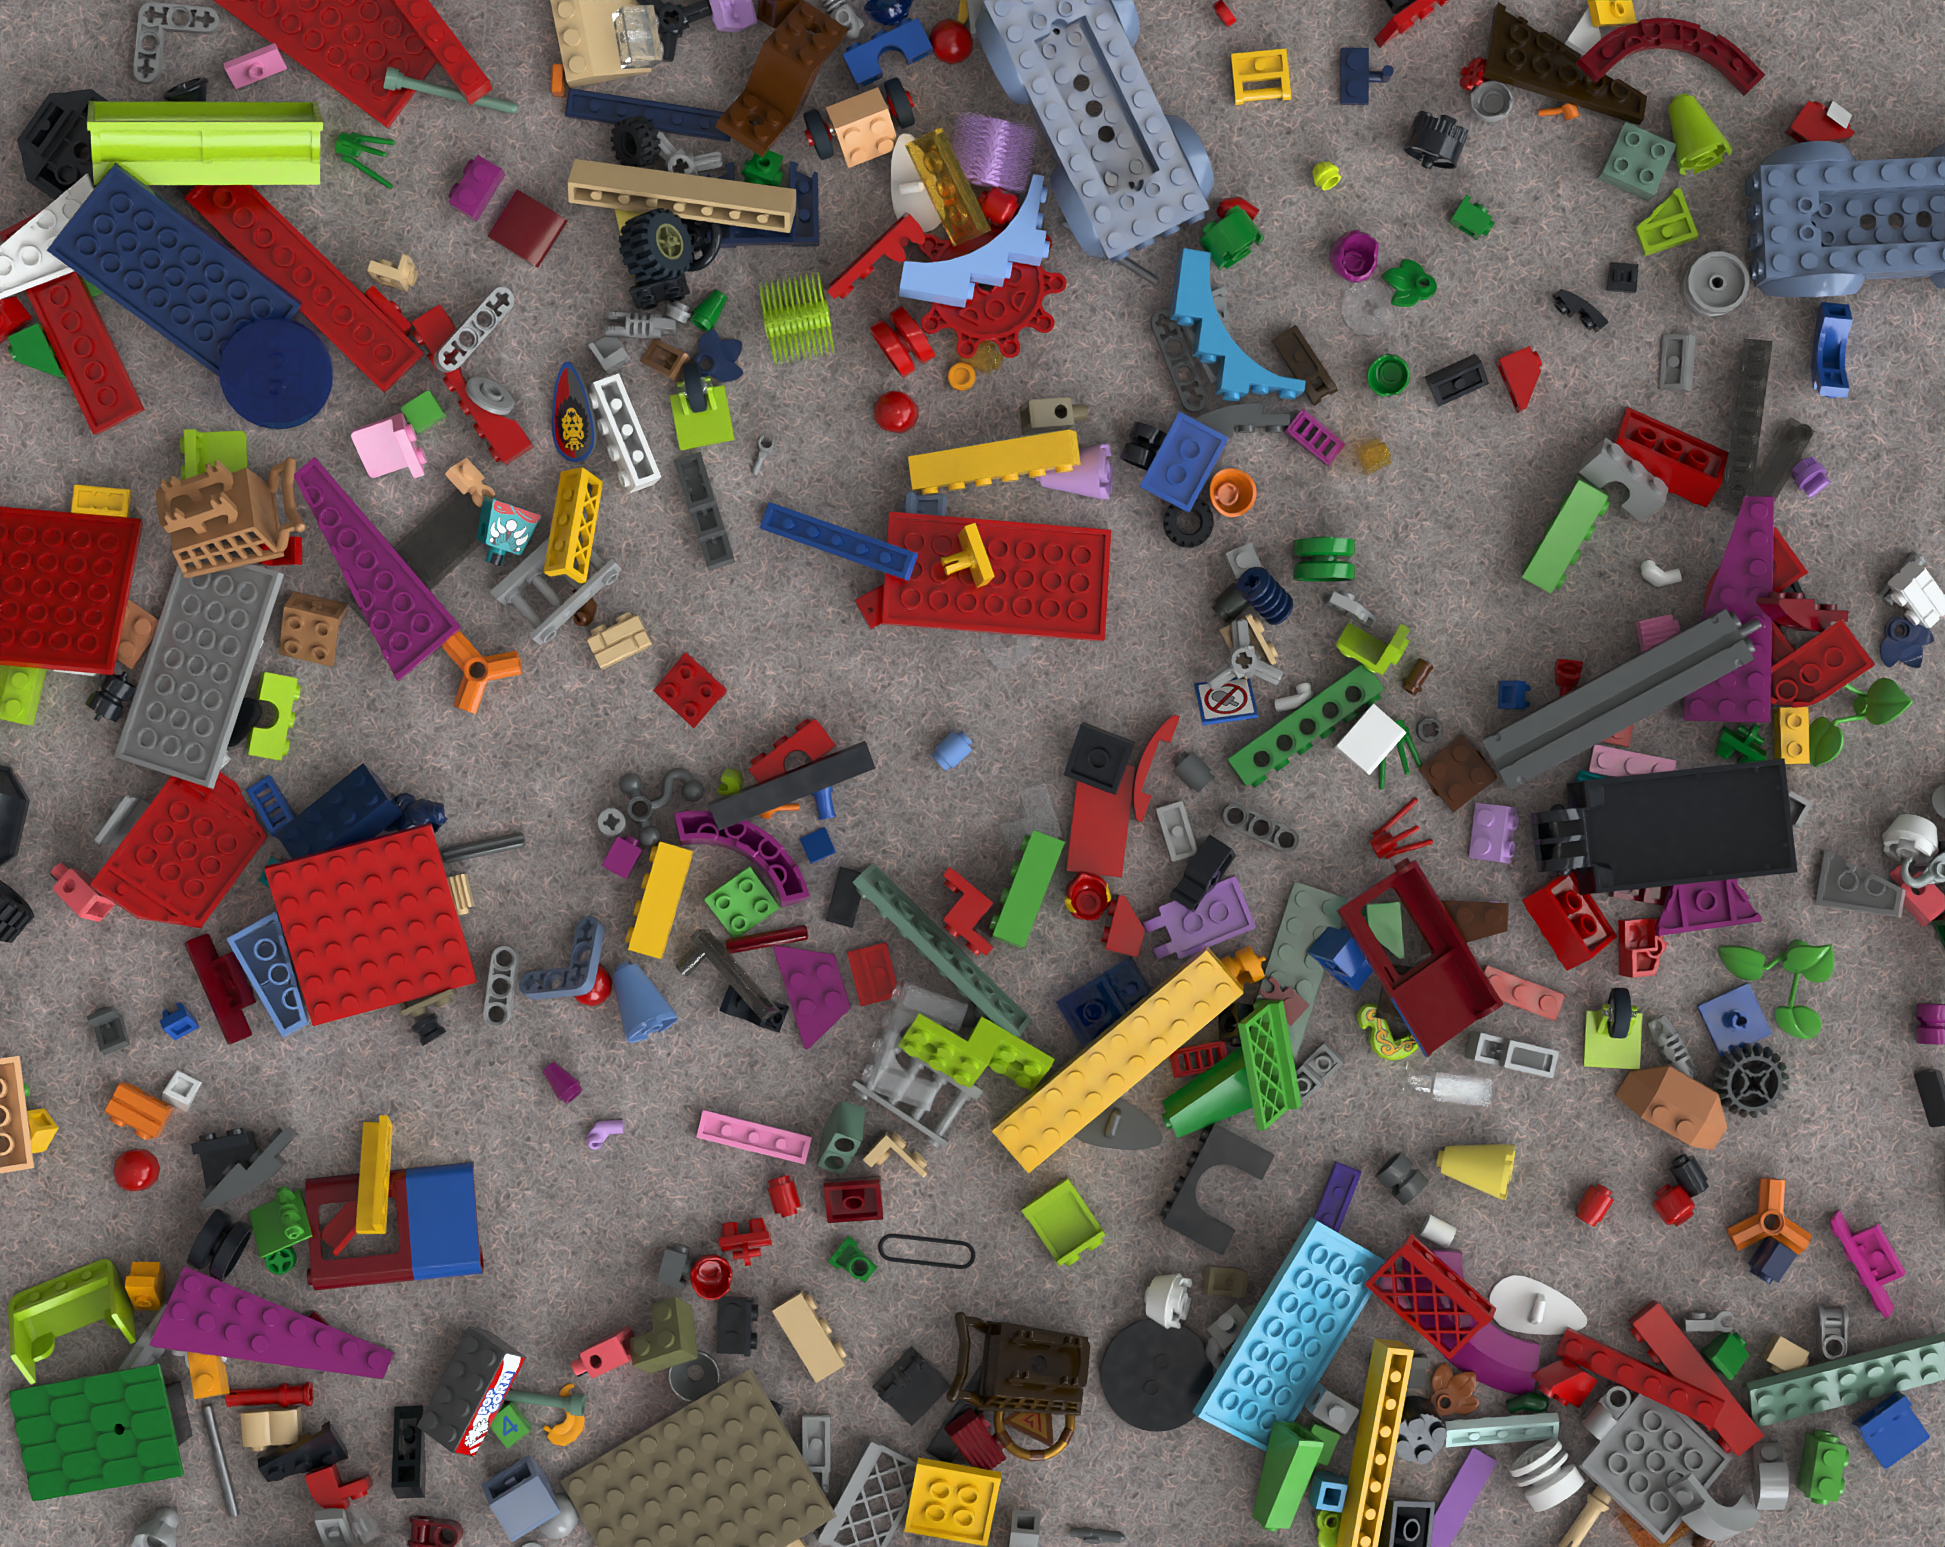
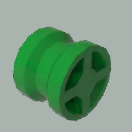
(275, 1261)

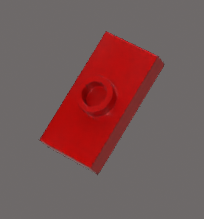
(389, 309)

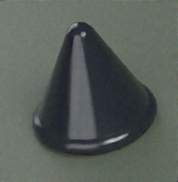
(188, 91)

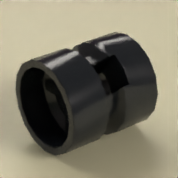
(1137, 454)

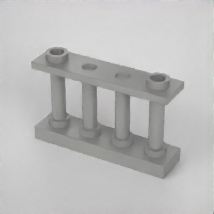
(530, 573)
(933, 1136)

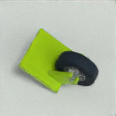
(700, 410)
(1613, 1033)

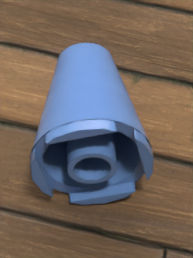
(640, 1003)

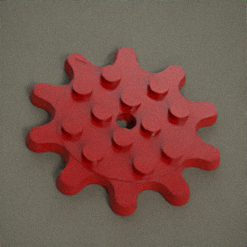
(996, 313)

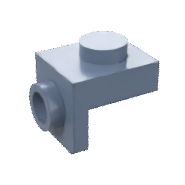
(925, 504)

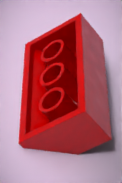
(1677, 458)

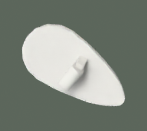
(908, 189)
(1534, 1307)

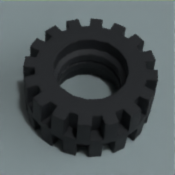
(646, 140)
(1189, 540)

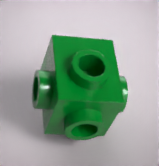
(764, 169)

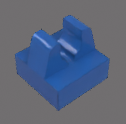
(1512, 695)
(179, 1022)

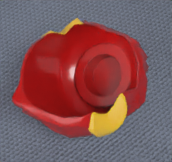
(1087, 896)

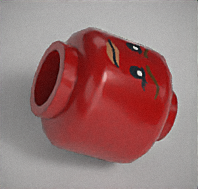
(999, 206)

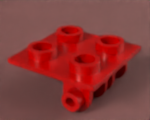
(690, 690)

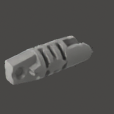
(639, 325)
(1671, 1045)

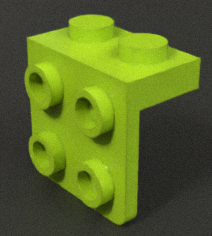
(208, 447)
(1370, 651)

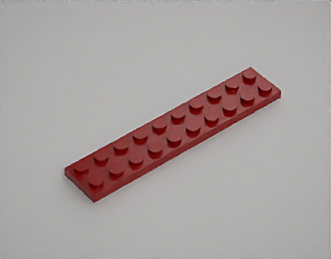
(298, 267)

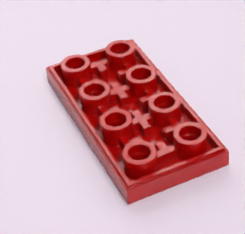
(1100, 828)

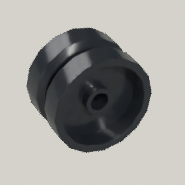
(219, 1245)

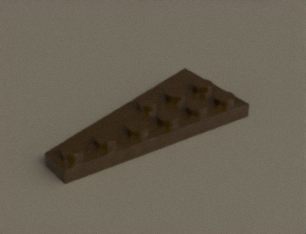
(1549, 68)

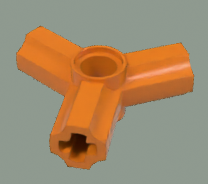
(466, 656)
(1784, 1230)

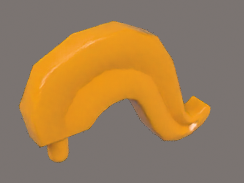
(568, 1430)

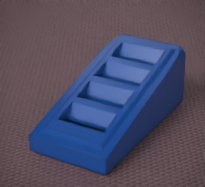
(286, 812)

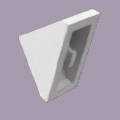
(1583, 35)

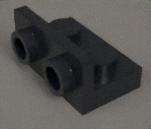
(735, 1325)

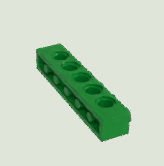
(1359, 678)

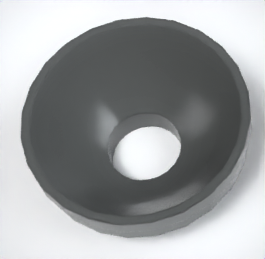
(690, 1389)

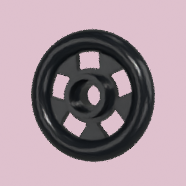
(709, 250)

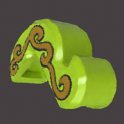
(1380, 1037)

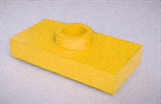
(1611, 13)
(101, 501)

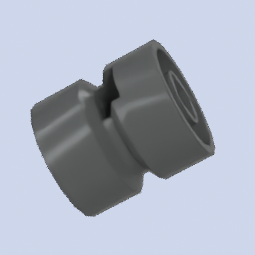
(1402, 1178)

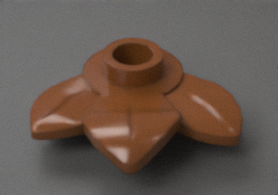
(1456, 1388)

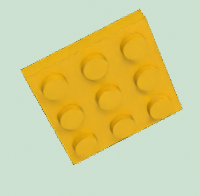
(952, 1501)

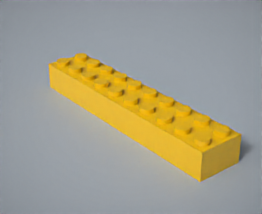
(1117, 1059)

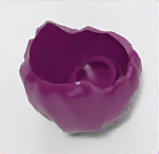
(1354, 256)

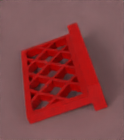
(1449, 1284)

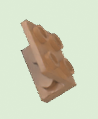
(311, 628)

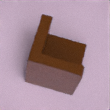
(775, 11)

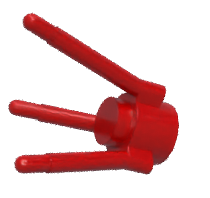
(1385, 843)

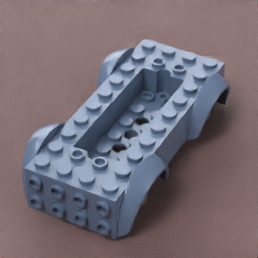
(1113, 190)
(1809, 215)

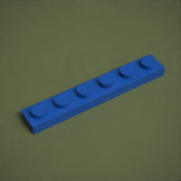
(839, 541)

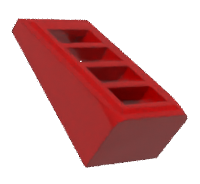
(1222, 1053)

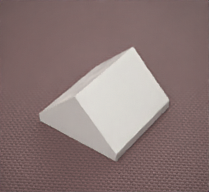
(1370, 739)

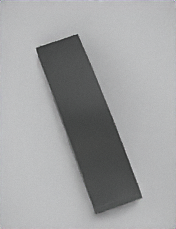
(704, 511)

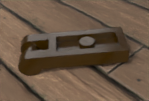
(1304, 364)

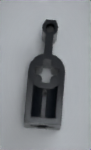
(1203, 873)

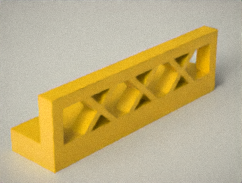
(569, 520)
(374, 1176)

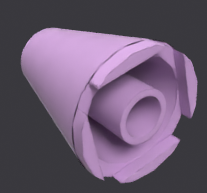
(1089, 479)

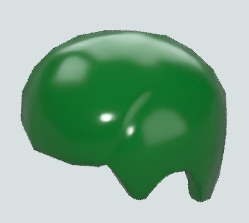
(1392, 368)

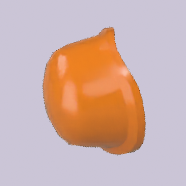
(1232, 492)

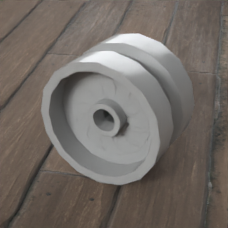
(1730, 288)

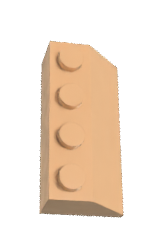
(14, 1124)

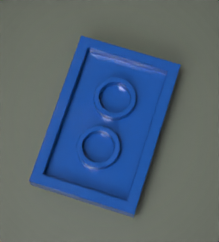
(1184, 462)

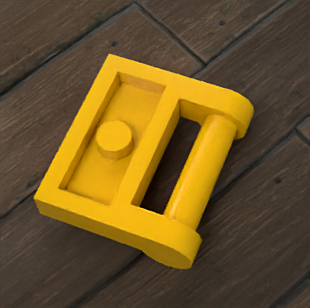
(1260, 67)

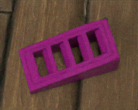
(1299, 438)

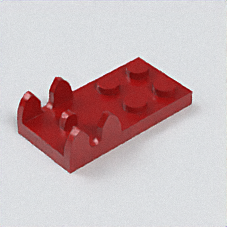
(889, 244)

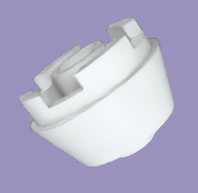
(1912, 838)
(1168, 1299)

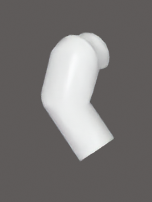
(1658, 577)
(1295, 701)

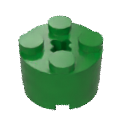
(1230, 238)

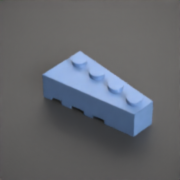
(270, 969)

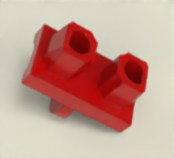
(732, 1241)

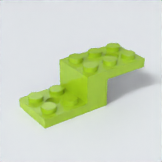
(983, 1047)

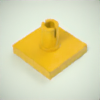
(972, 556)

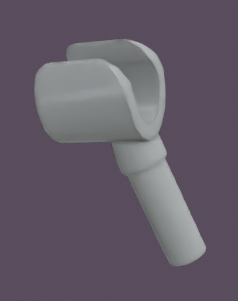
(762, 454)

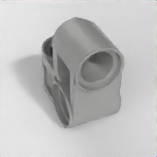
(1603, 1413)

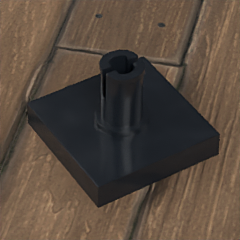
(1099, 758)

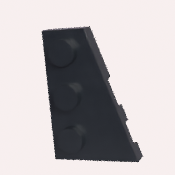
(310, 1453)

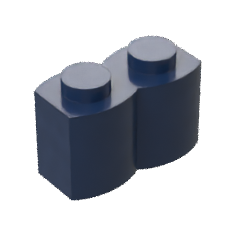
(1771, 1260)

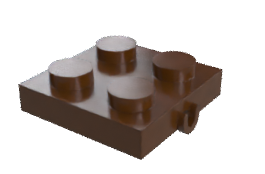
(1457, 773)

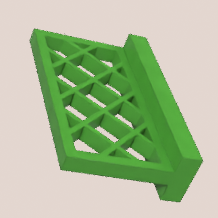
(1274, 1051)

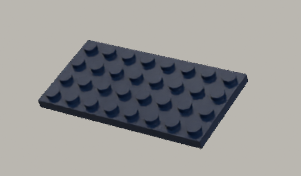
(166, 268)

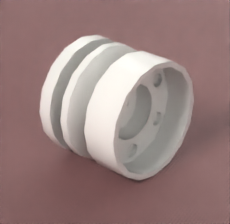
(1549, 1479)

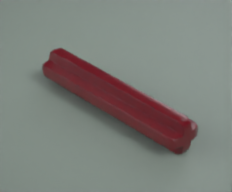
(767, 939)

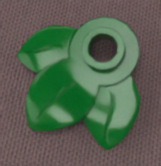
(1407, 286)

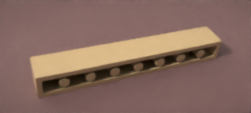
(684, 194)

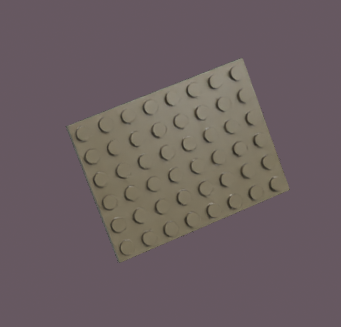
(703, 1479)

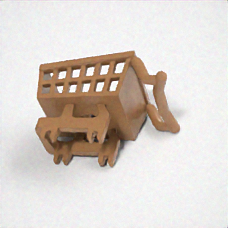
(225, 506)

